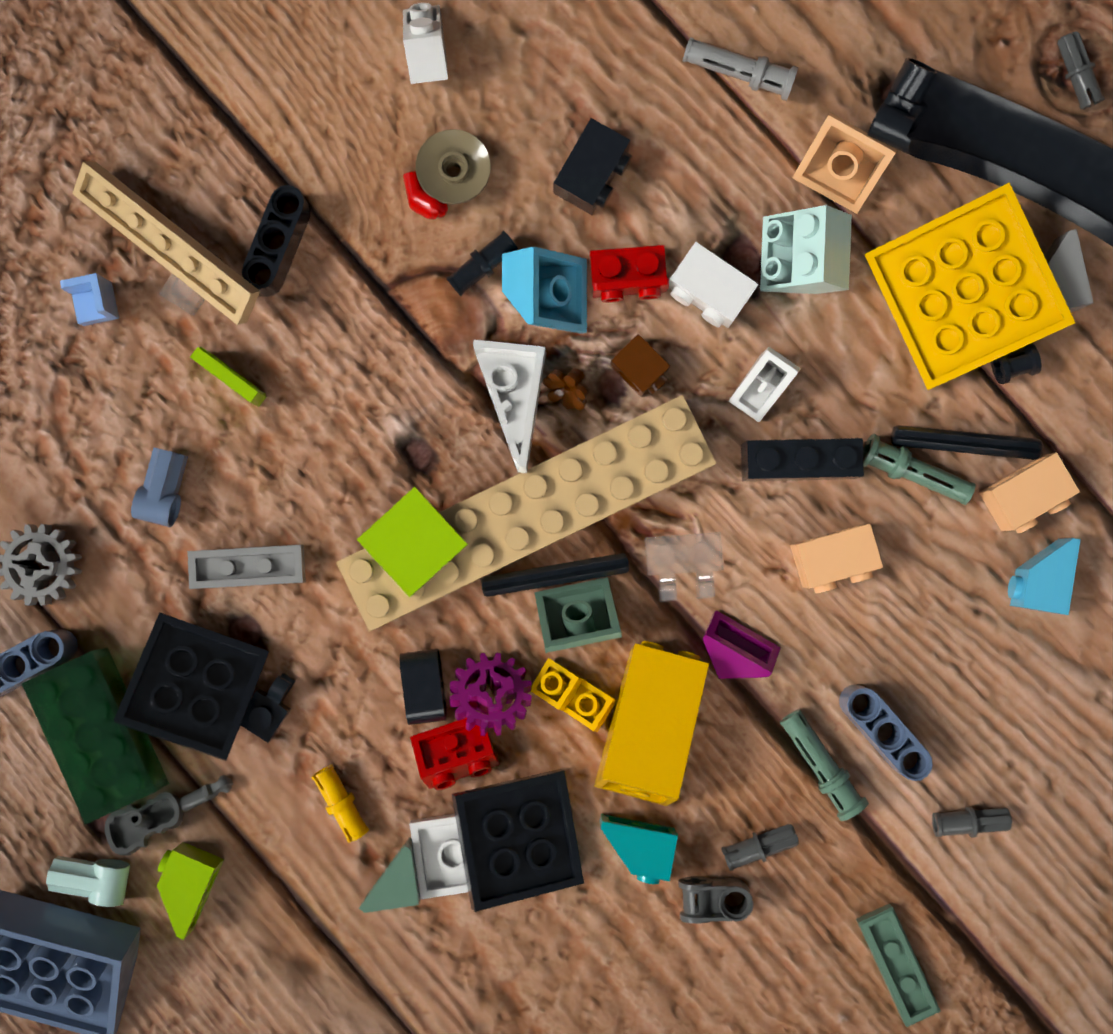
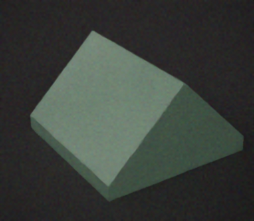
(577, 615)

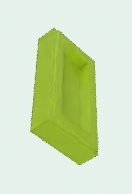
(228, 376)

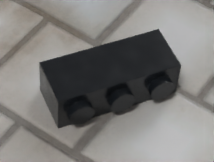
(802, 459)

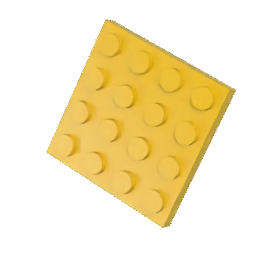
(969, 287)

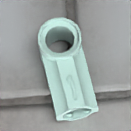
(99, 881)

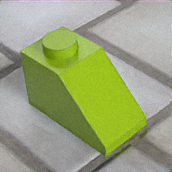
(186, 884)

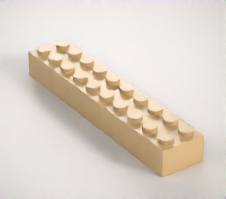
(544, 506)

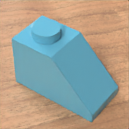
(1046, 578)

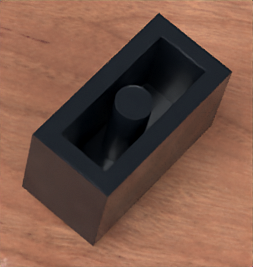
(592, 167)

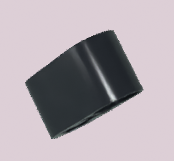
(423, 686)

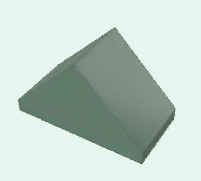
(396, 885)

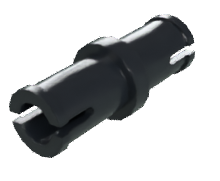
(481, 263)

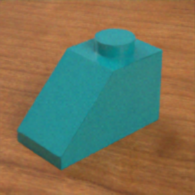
(642, 846)

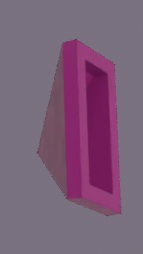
(738, 650)

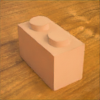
(1029, 493)
(837, 557)

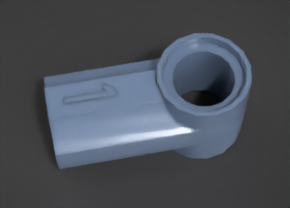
(158, 497)

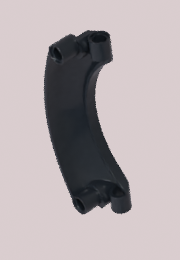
(999, 142)

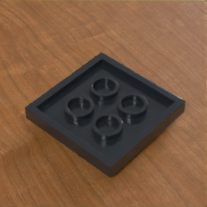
(191, 687)
(517, 839)

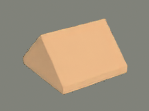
(843, 163)

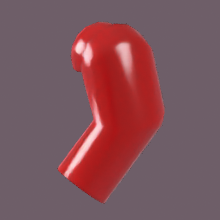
(420, 201)

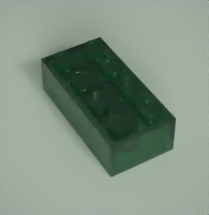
(99, 759)

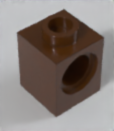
(640, 366)

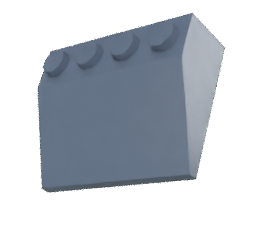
(64, 965)

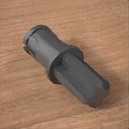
(1080, 69)
(971, 822)
(760, 846)

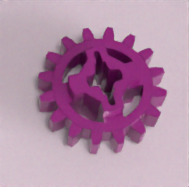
(504, 689)

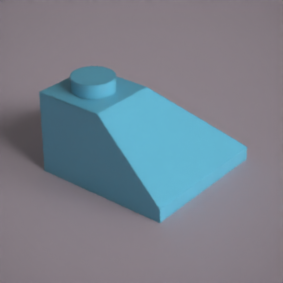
(547, 288)

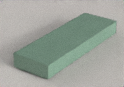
(898, 965)

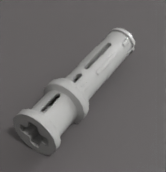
(758, 72)

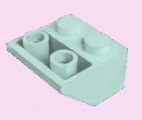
(806, 251)

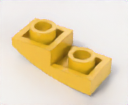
(573, 695)

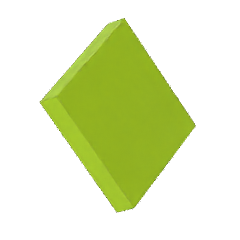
(412, 542)

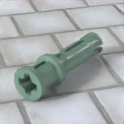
(902, 458)
(832, 779)

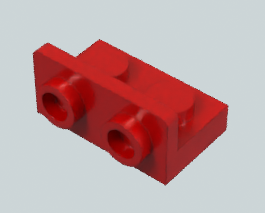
(628, 272)
(452, 754)

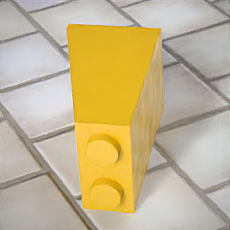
(652, 724)

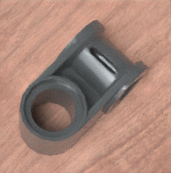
(711, 898)

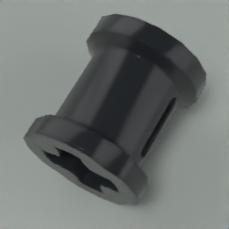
(1017, 363)

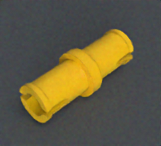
(340, 803)

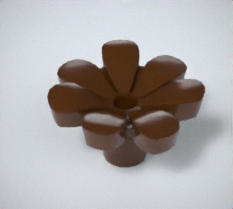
(567, 388)

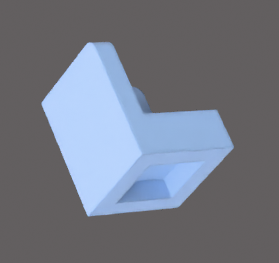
(92, 298)

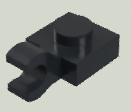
(266, 710)

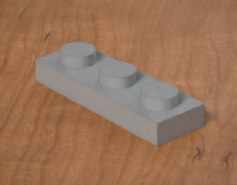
(246, 566)

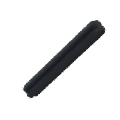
(966, 442)
(555, 574)

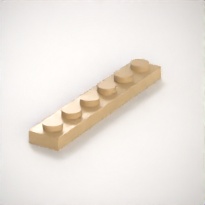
(166, 242)

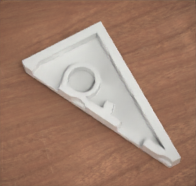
(514, 384)

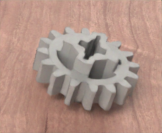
(43, 551)

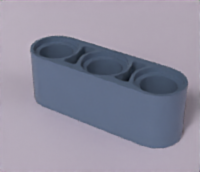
(36, 657)
(899, 743)

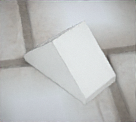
(764, 384)

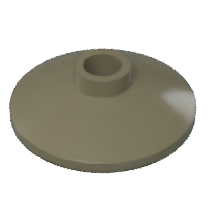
(448, 150)

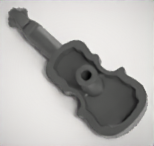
(132, 827)

